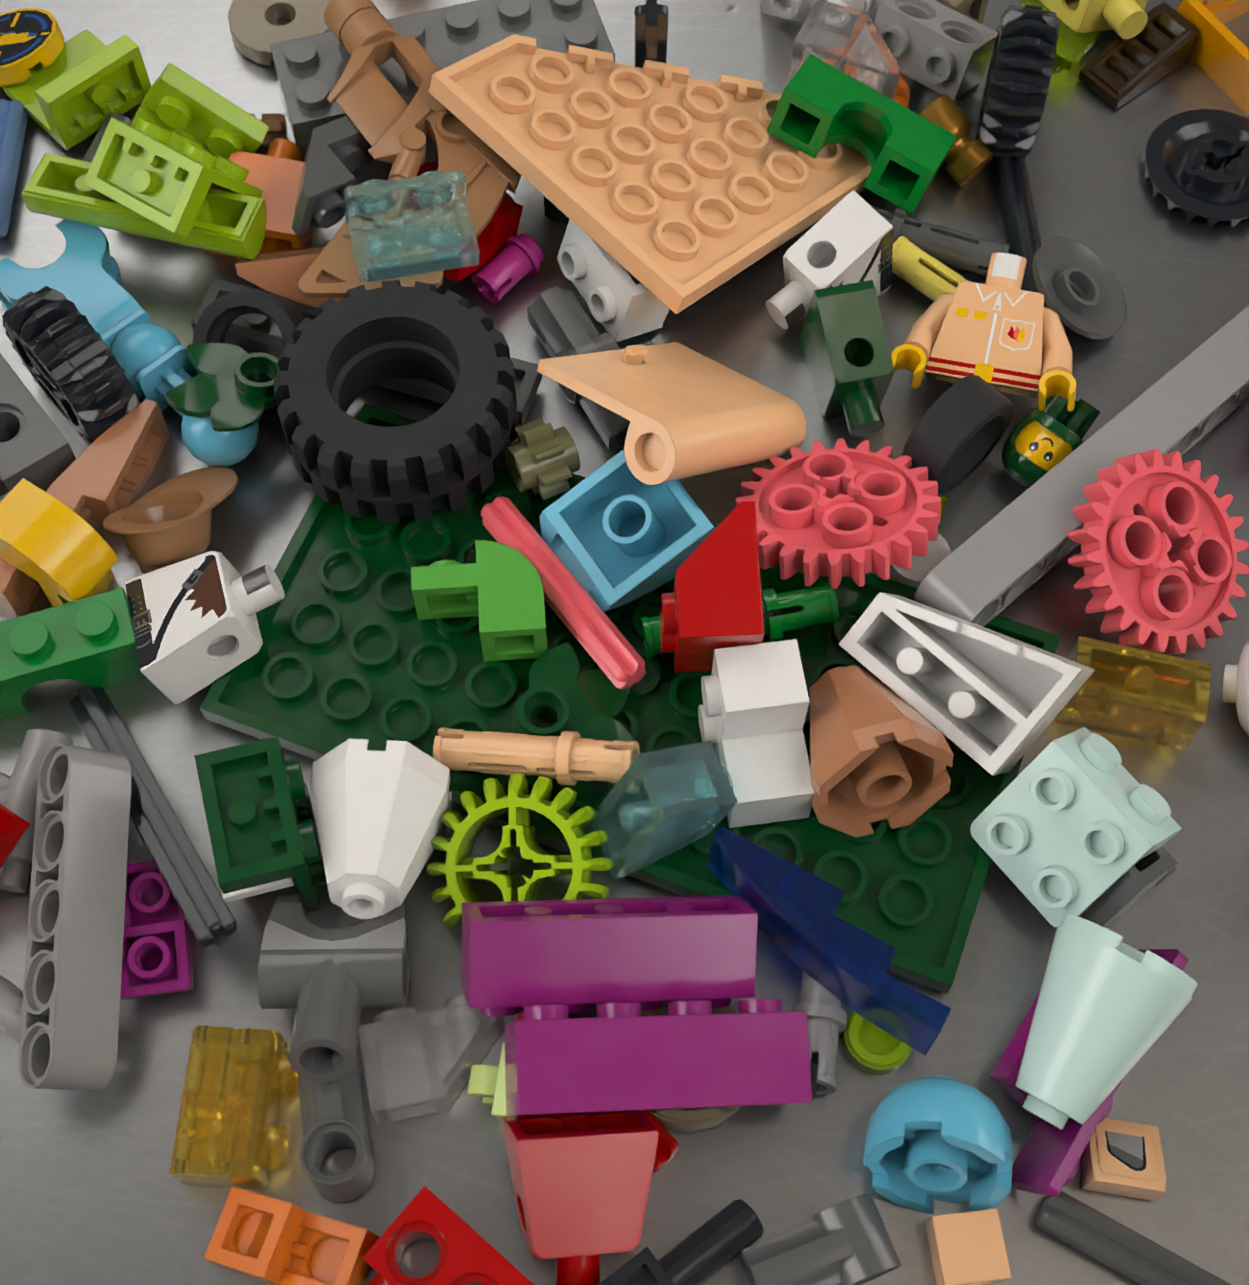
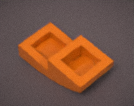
(287, 1243)

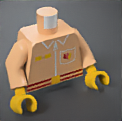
(992, 334)

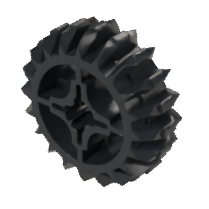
(1018, 81)
(69, 361)

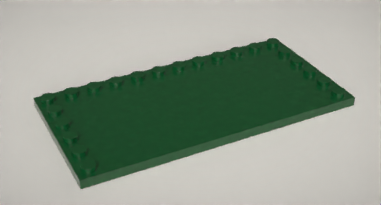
(358, 664)

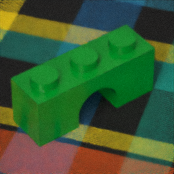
(833, 108)
(75, 641)

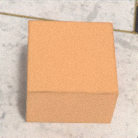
(968, 1248)

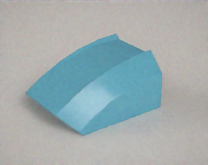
(623, 533)

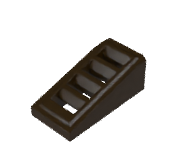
(1165, 33)

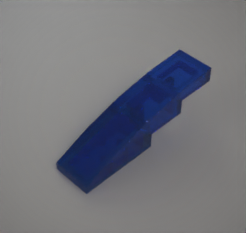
(802, 921)

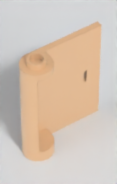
(682, 409)

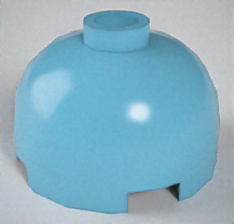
(939, 1144)

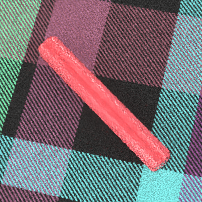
(566, 595)

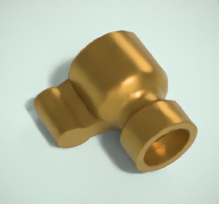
(966, 155)

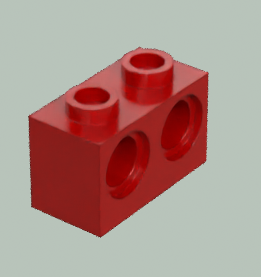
(463, 1252)

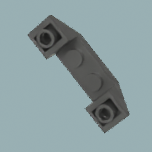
(331, 157)

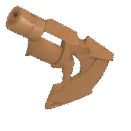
(398, 136)

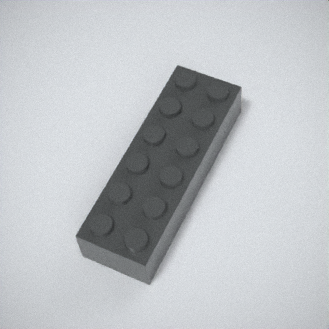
(313, 64)

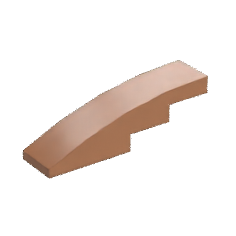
(95, 485)

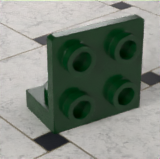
(260, 818)

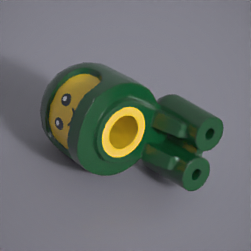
(1045, 438)

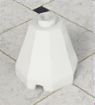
(377, 821)

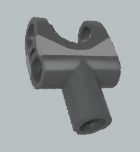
(330, 981)

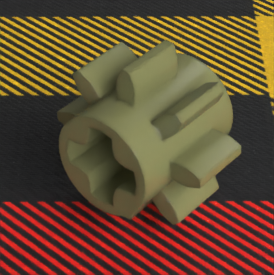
(542, 458)

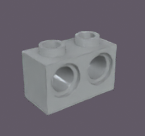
(936, 44)

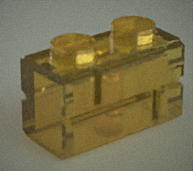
(1138, 694)
(232, 1108)

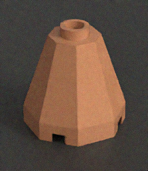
(871, 754)

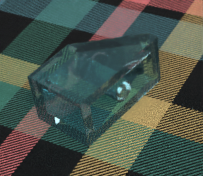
(663, 805)

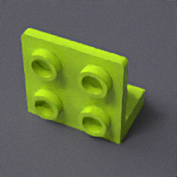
(83, 87)
(200, 114)
(161, 173)

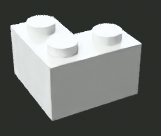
(756, 721)

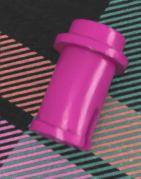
(513, 263)

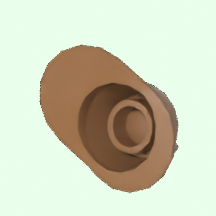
(173, 517)

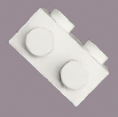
(608, 288)

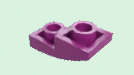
(155, 937)

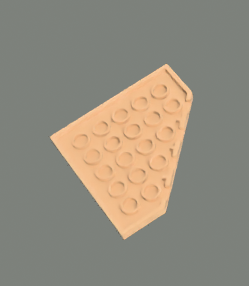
(649, 159)

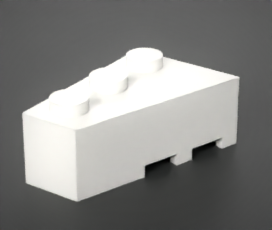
(964, 678)

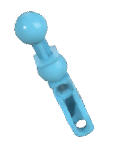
(146, 351)

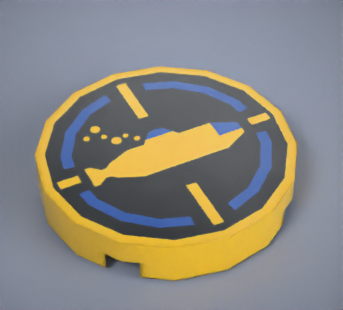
(26, 40)

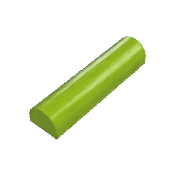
(225, 222)

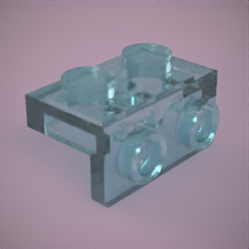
(410, 225)

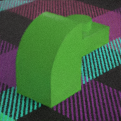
(497, 588)

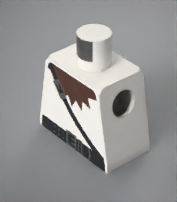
(839, 250)
(197, 620)

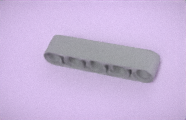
(75, 920)

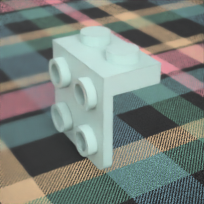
(1072, 825)

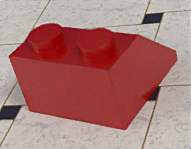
(715, 595)

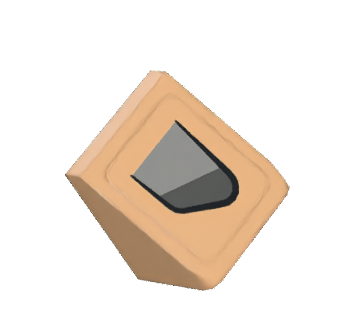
(1124, 1160)

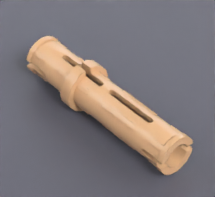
(555, 757)

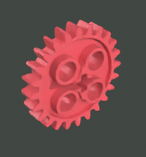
(842, 512)
(1159, 552)

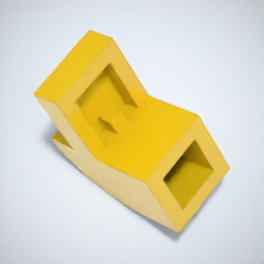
(53, 545)

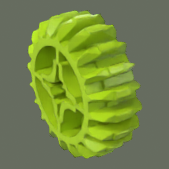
(518, 833)

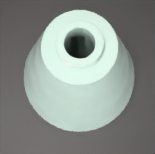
(1094, 1019)

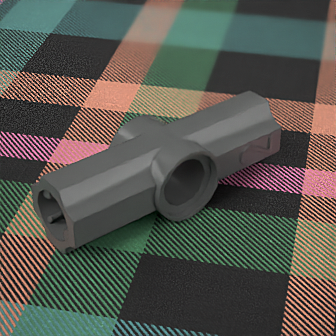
(568, 331)

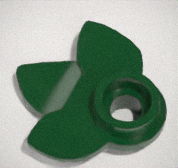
(228, 387)
(575, 697)

